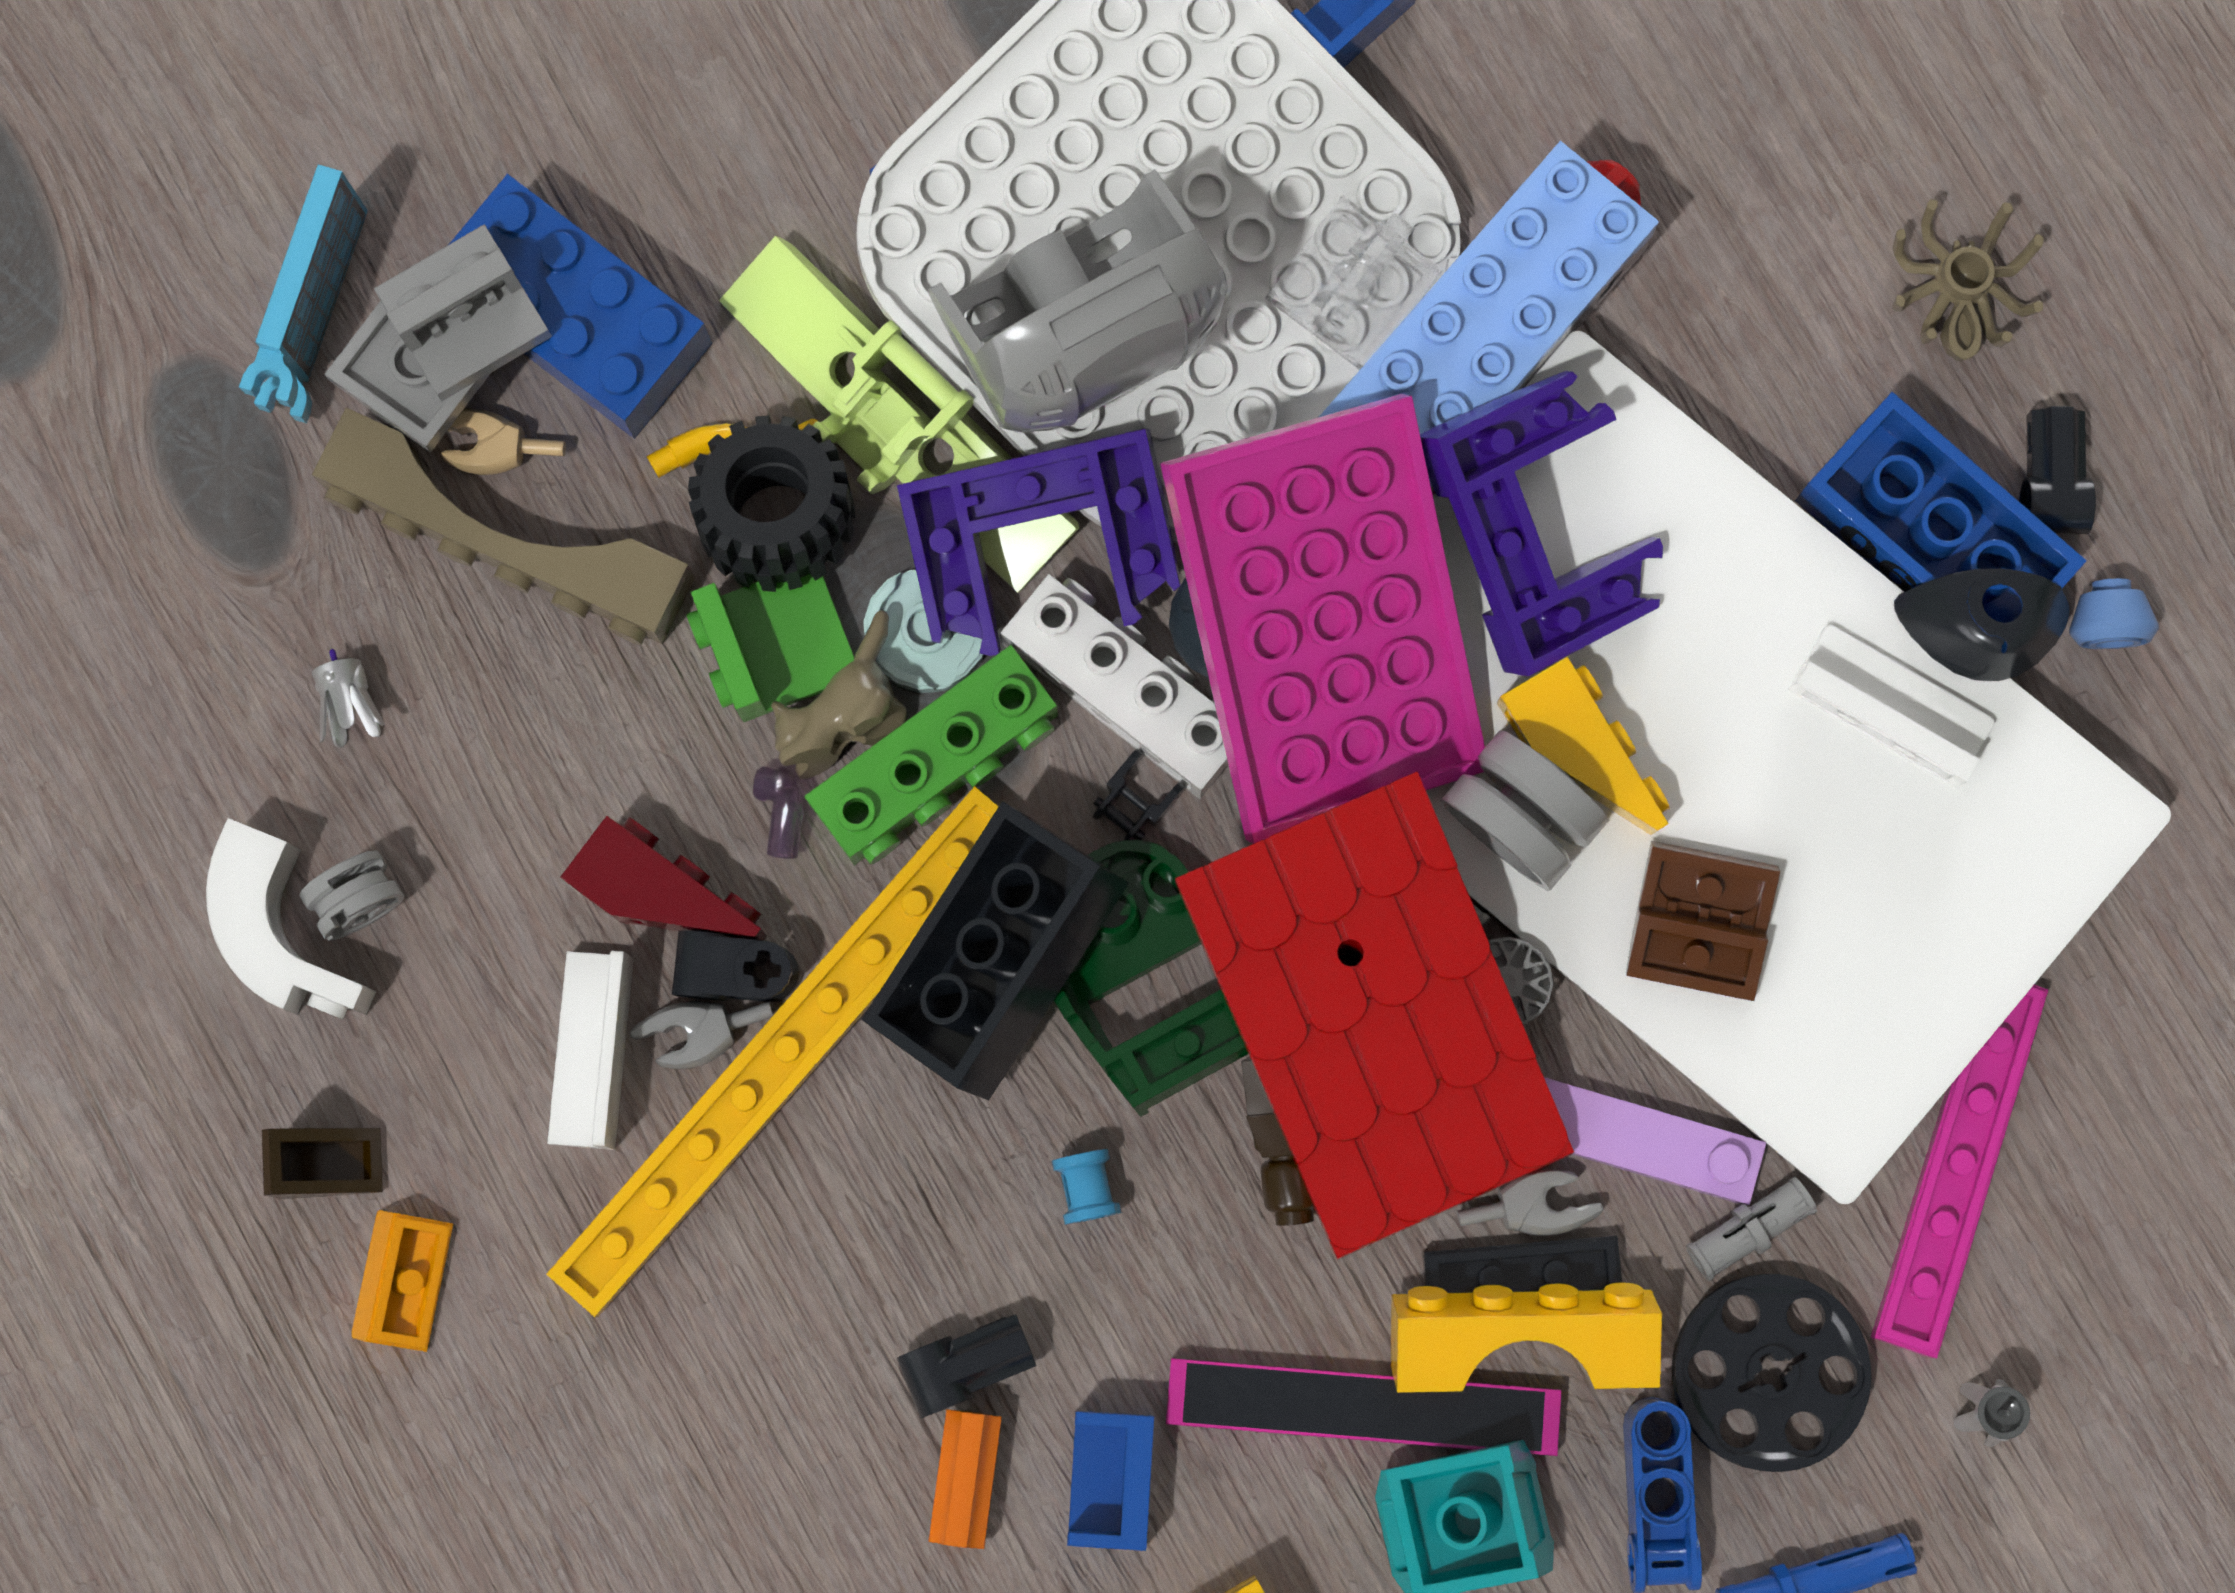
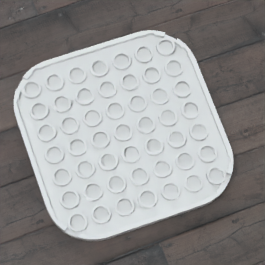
(1061, 128)

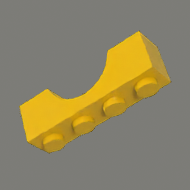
(1446, 1335)

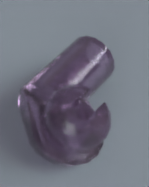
(786, 812)

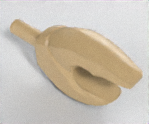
(498, 445)

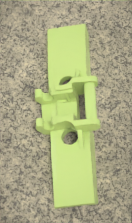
(812, 326)

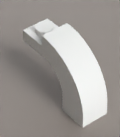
(244, 916)

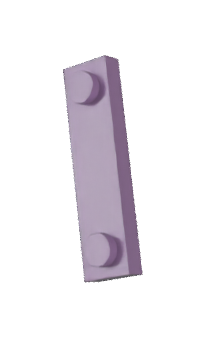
(1658, 1144)

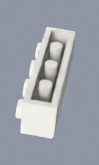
(1120, 681)

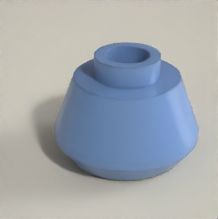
(2113, 617)

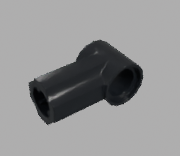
(2056, 471)
(954, 1369)

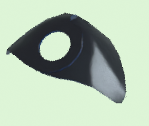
(1958, 633)

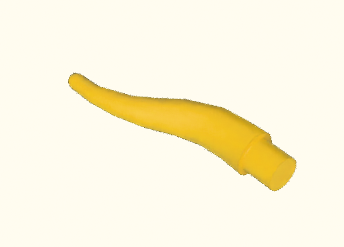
(685, 447)

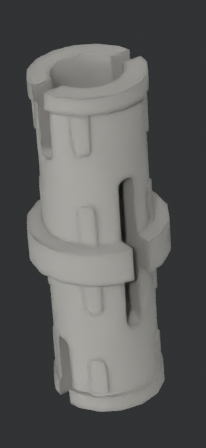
(1751, 1228)

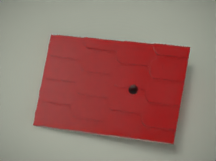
(1388, 1075)

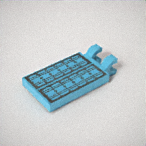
(305, 294)

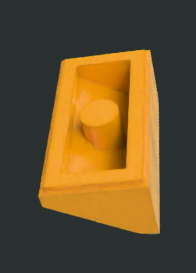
(401, 1281)

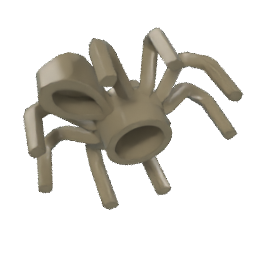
(1964, 280)

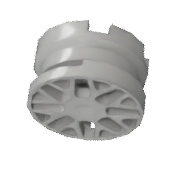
(351, 895)
(1523, 975)

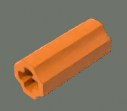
(965, 1479)

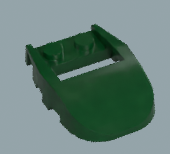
(1137, 937)

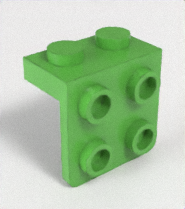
(770, 643)

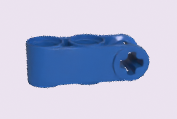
(1668, 1533)

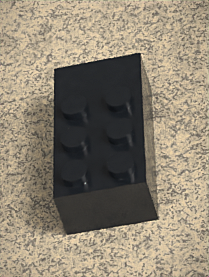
(994, 952)

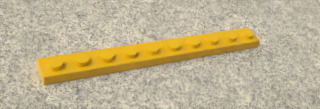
(766, 1070)

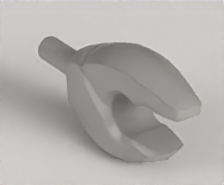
(707, 1030)
(1525, 1206)

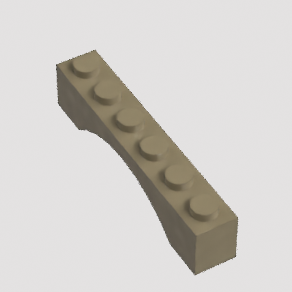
(617, 580)

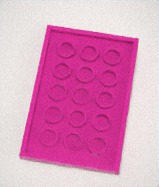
(1325, 612)

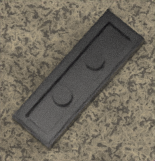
(1526, 1267)

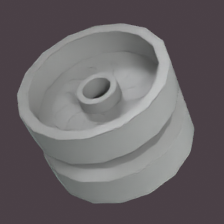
(1531, 801)

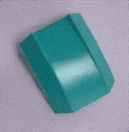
(1465, 1520)

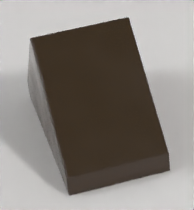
(321, 1162)

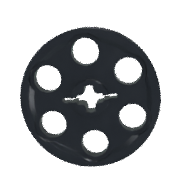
(1801, 1386)

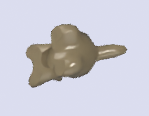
(851, 708)

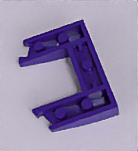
(1474, 465)
(953, 508)

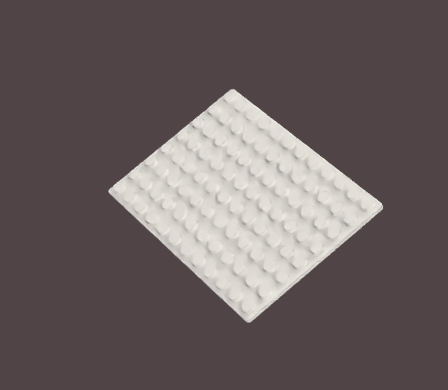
(1899, 900)

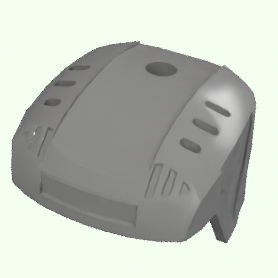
(1086, 327)

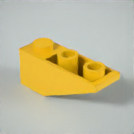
(1562, 722)

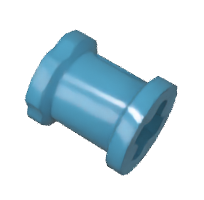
(1086, 1186)

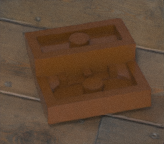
(1702, 921)

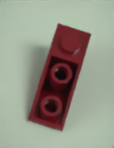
(645, 889)

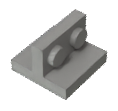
(462, 312)
(389, 382)

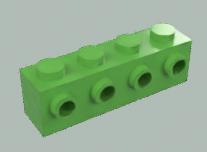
(933, 756)

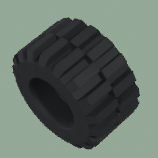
(762, 459)

